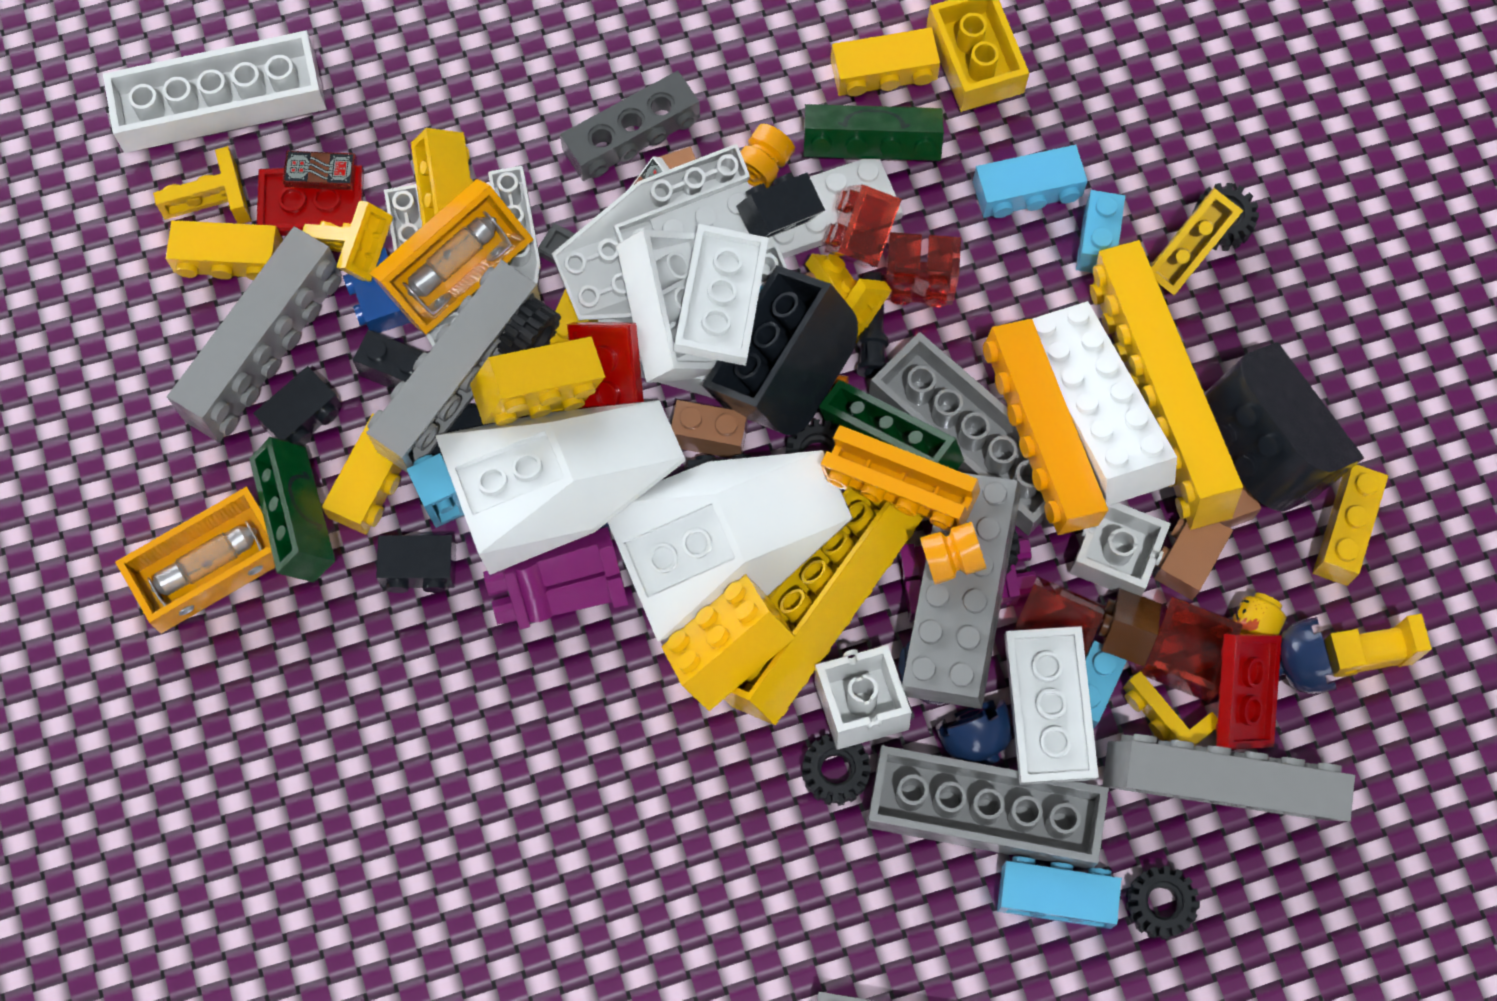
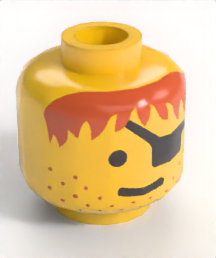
(1260, 615)

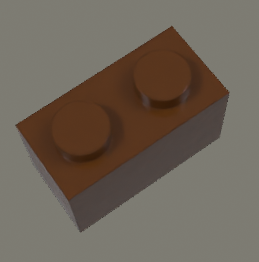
(1130, 626)

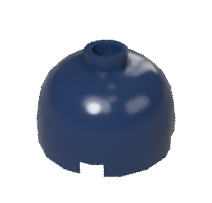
(1305, 658)
(978, 733)

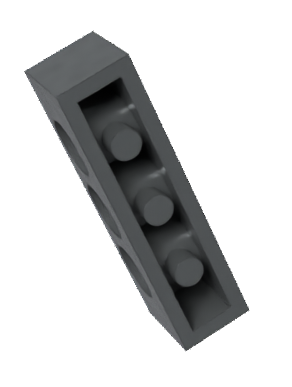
(637, 110)

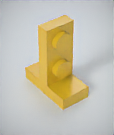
(207, 192)
(358, 242)
(862, 296)
(1164, 721)

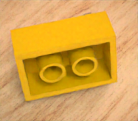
(977, 51)
(537, 381)
(727, 642)

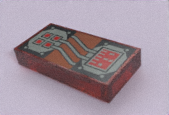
(320, 170)

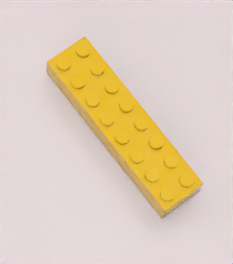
(1163, 373)
(822, 601)

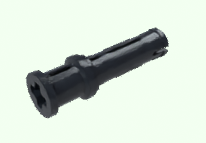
(873, 340)

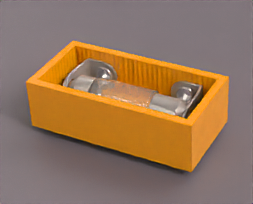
(450, 255)
(199, 561)

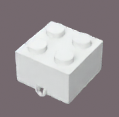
(1121, 550)
(862, 696)

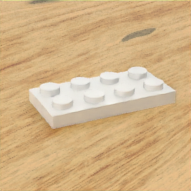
(828, 187)
(721, 294)
(1051, 705)

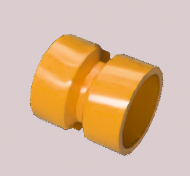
(766, 152)
(953, 553)

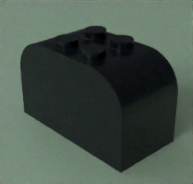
(794, 355)
(1279, 430)

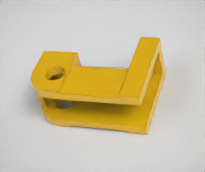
(1378, 649)

